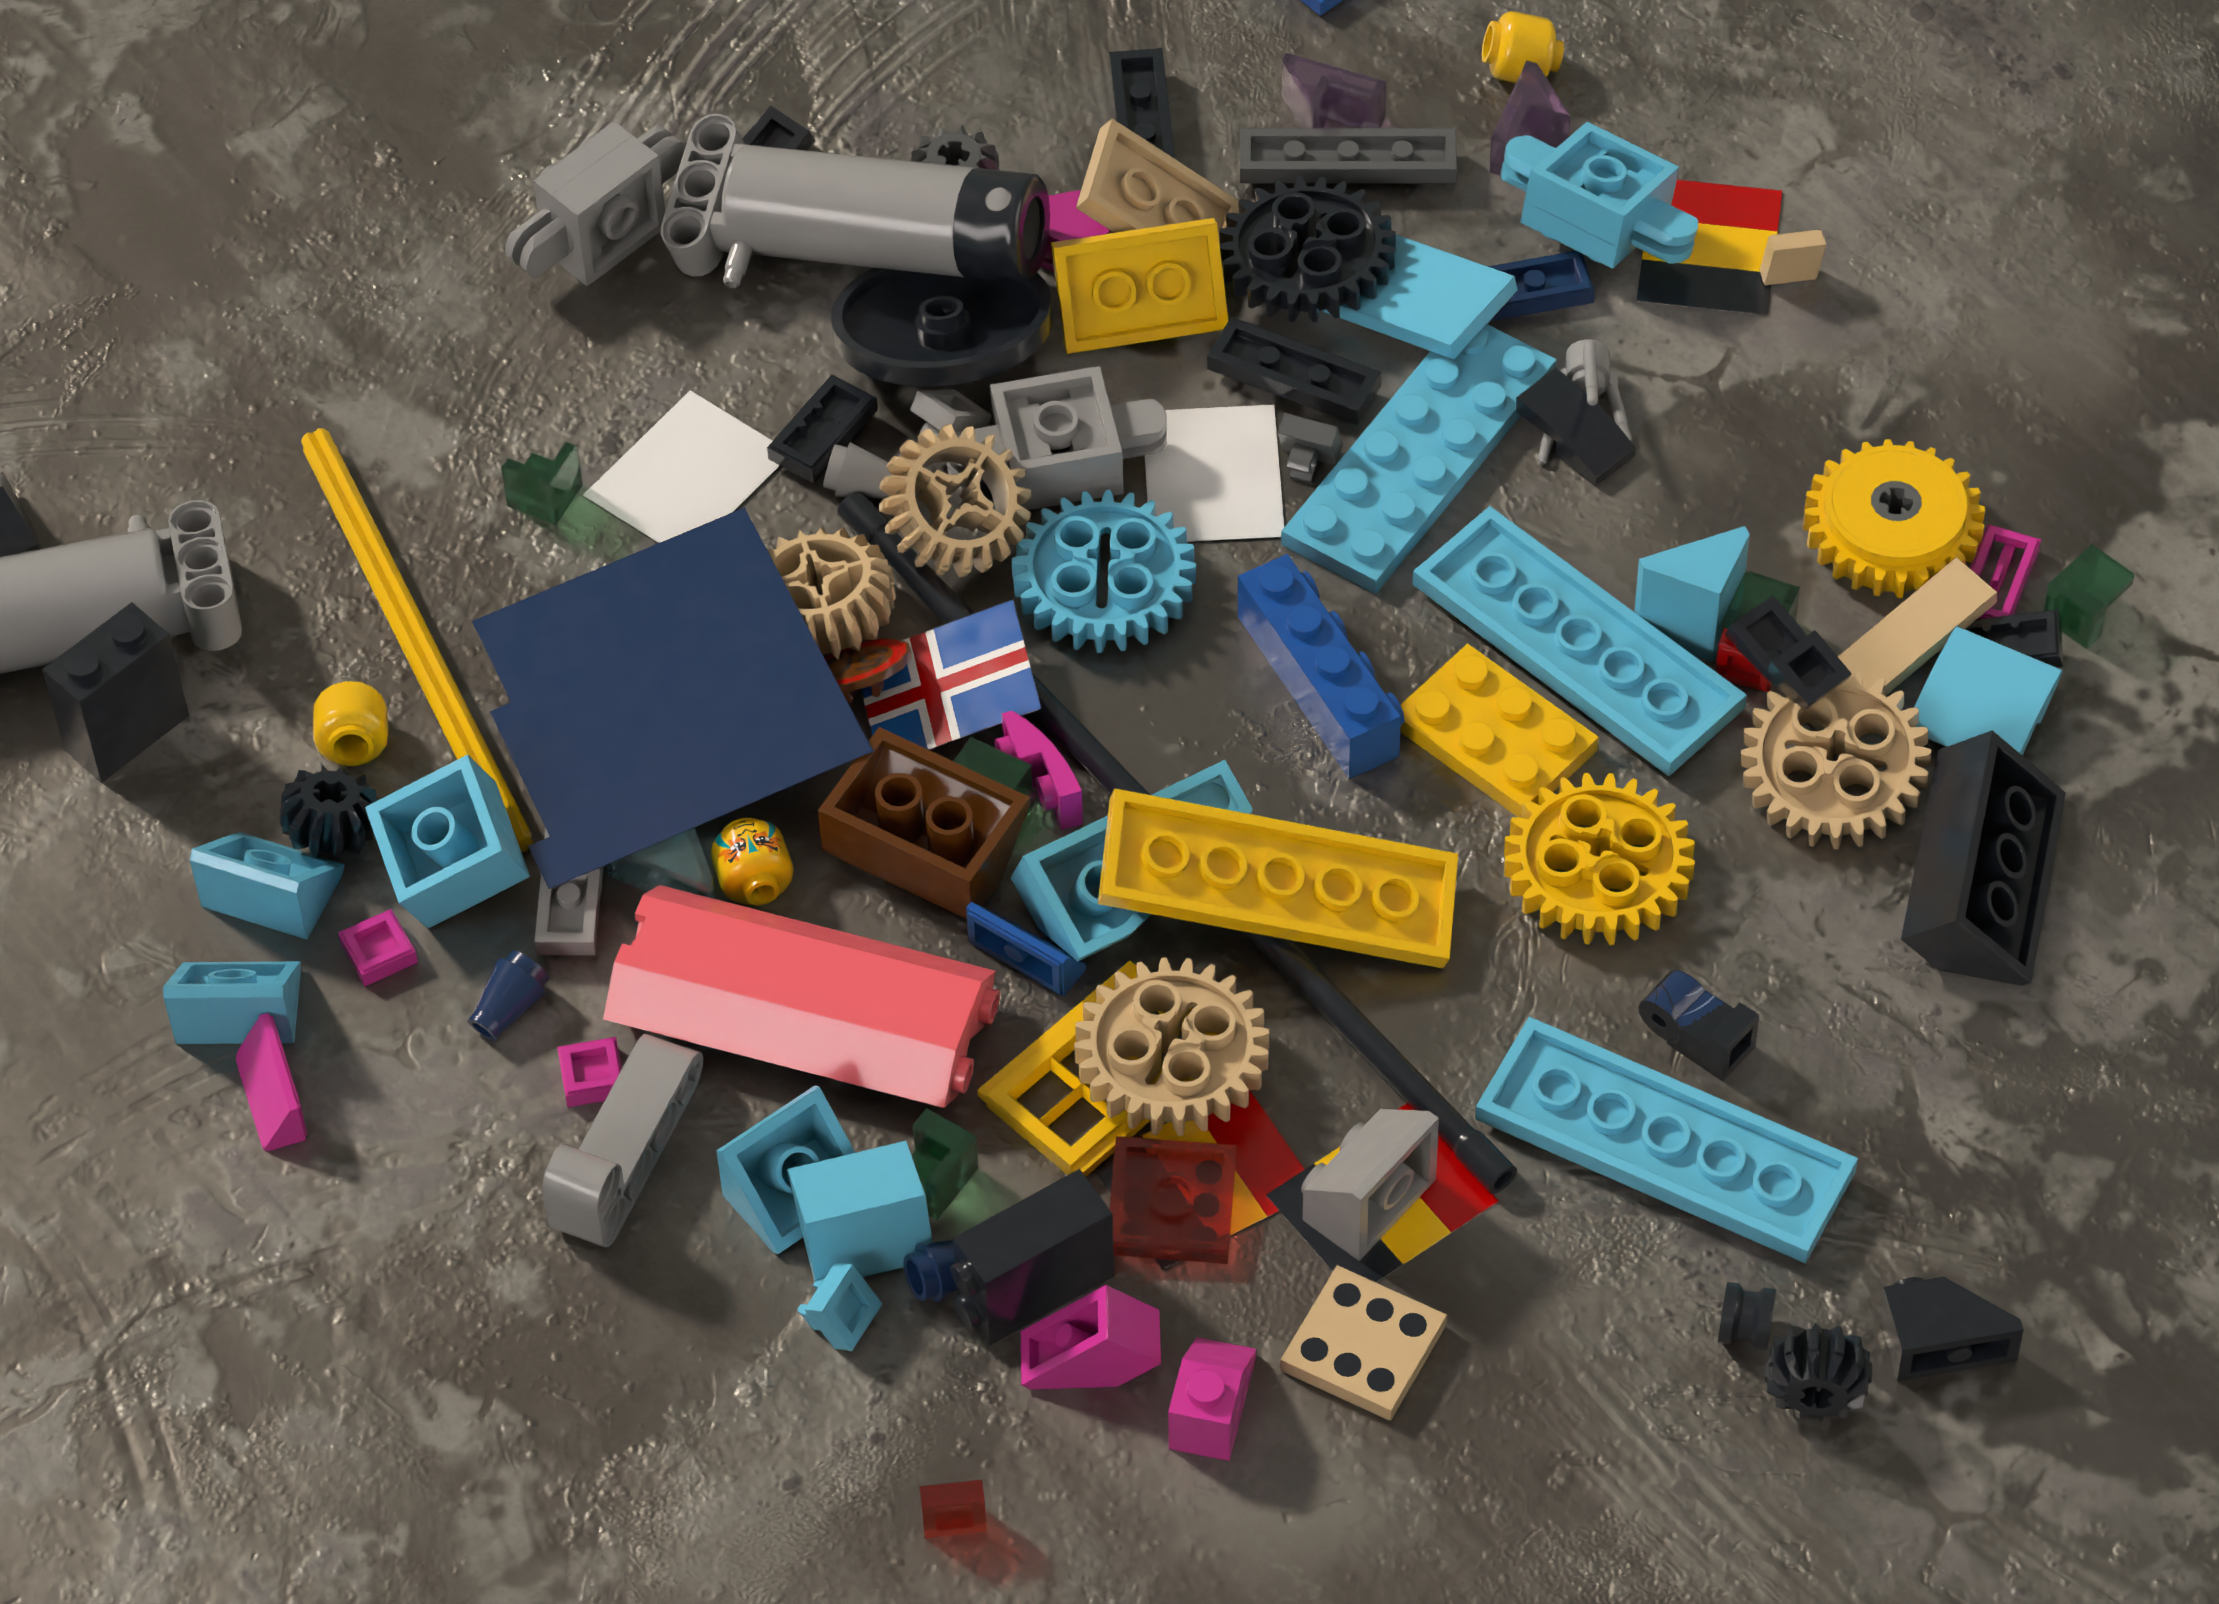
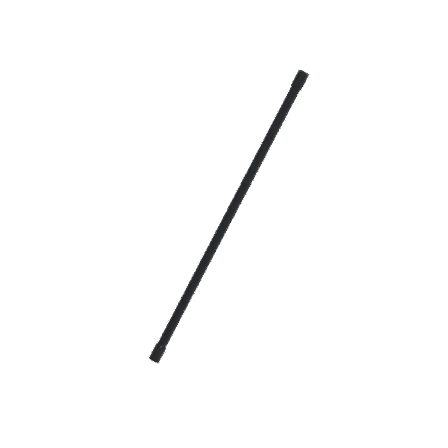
(1469, 1145)

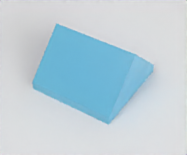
(1691, 589)
(264, 882)
(226, 998)
(757, 1164)
(861, 1210)

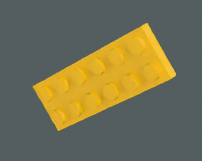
(1278, 878)

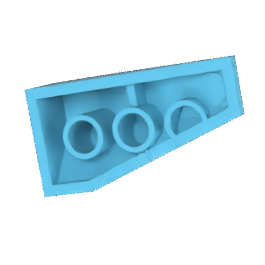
(1064, 876)

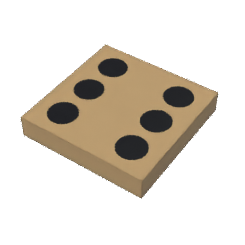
(1363, 1342)

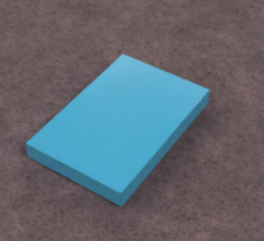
(1433, 299)

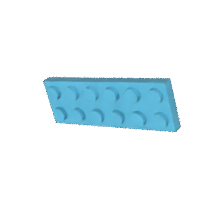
(1414, 458)
(1579, 640)
(1667, 1139)

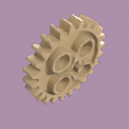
(1821, 802)
(1124, 1027)

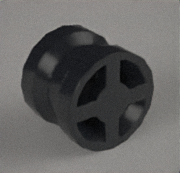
(1747, 1315)

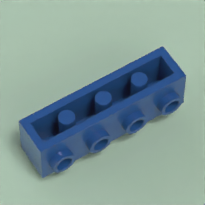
(1320, 665)

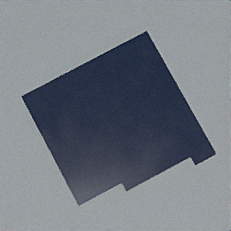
(662, 695)

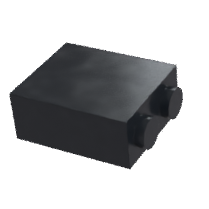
(116, 692)
(1033, 1257)

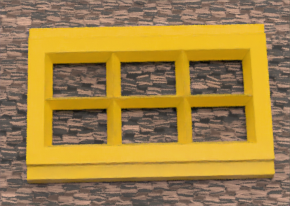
(1035, 1062)

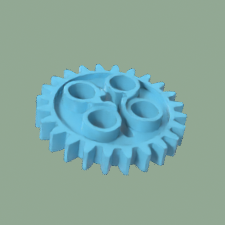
(1147, 571)

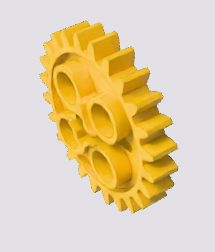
(1599, 858)

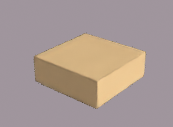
(1792, 257)

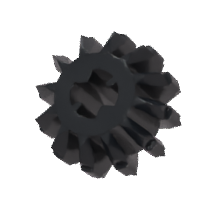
(327, 811)
(1818, 1372)

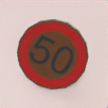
(870, 666)

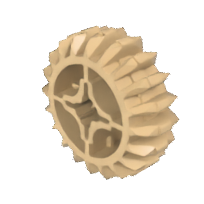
(935, 490)
(851, 584)

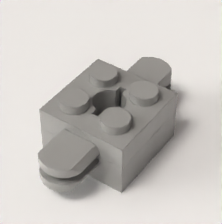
(597, 203)
(1072, 414)

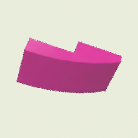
(1050, 771)

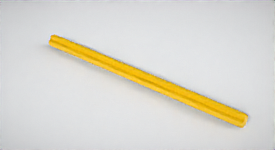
(405, 616)

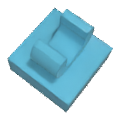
(841, 1306)

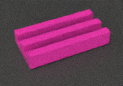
(2011, 542)

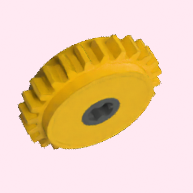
(1892, 517)

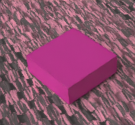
(377, 947)
(589, 1070)

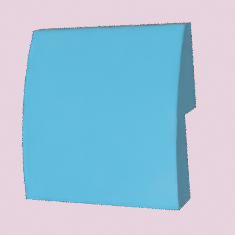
(1984, 689)

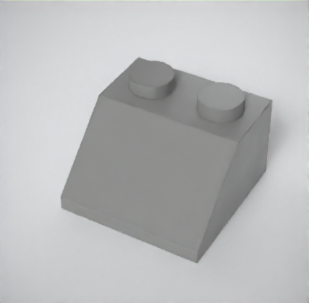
(1372, 1178)

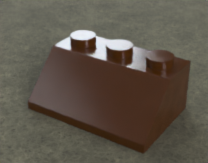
(923, 823)

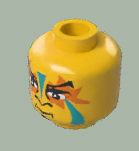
(751, 859)

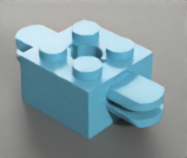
(1600, 196)

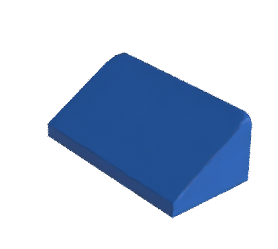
(1022, 949)

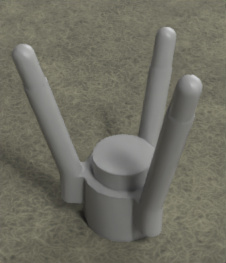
(1590, 369)

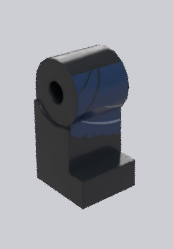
(1700, 1023)

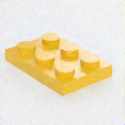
(1140, 285)
(1495, 730)

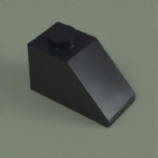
(1944, 1328)

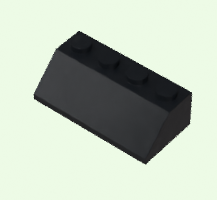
(1984, 862)

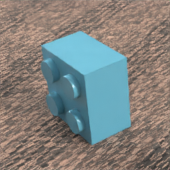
(447, 841)

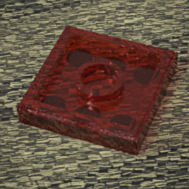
(1172, 1199)

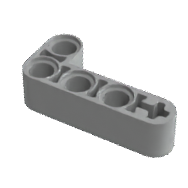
(597, 1185)

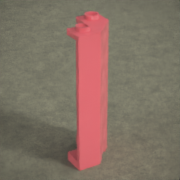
(801, 996)

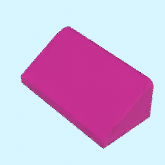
(270, 1086)

